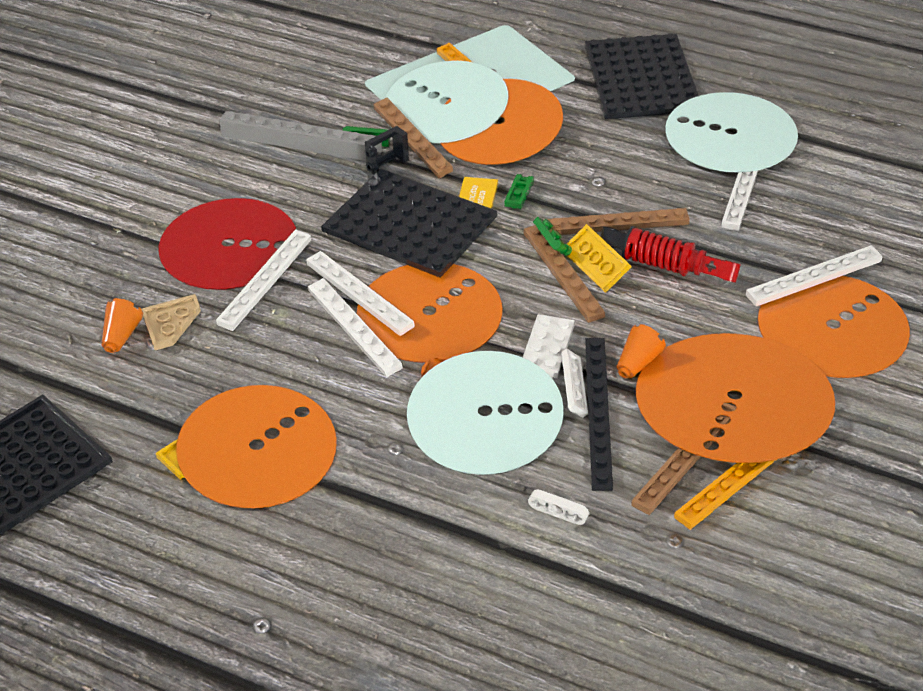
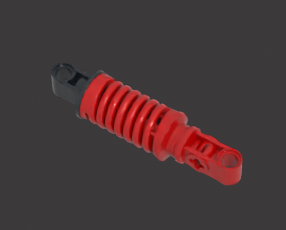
(668, 253)

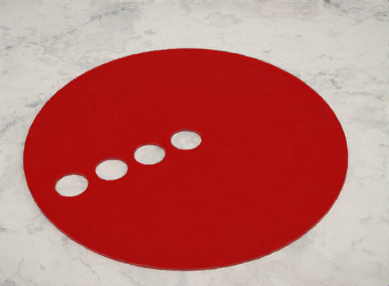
(194, 248)

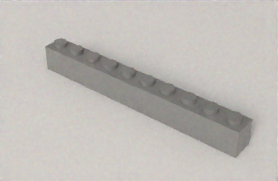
(295, 135)

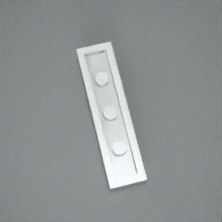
(574, 383)

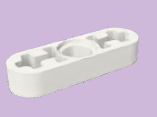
(569, 510)

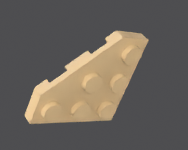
(170, 320)

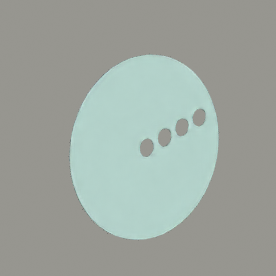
(475, 94)
(762, 140)
(453, 433)

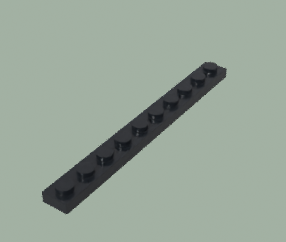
(598, 415)

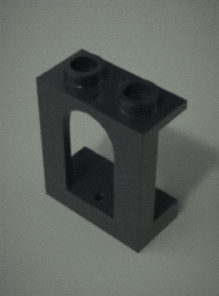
(399, 150)

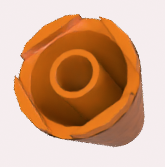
(119, 323)
(639, 350)

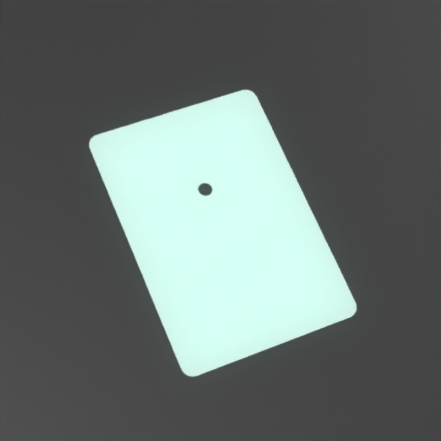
(497, 49)

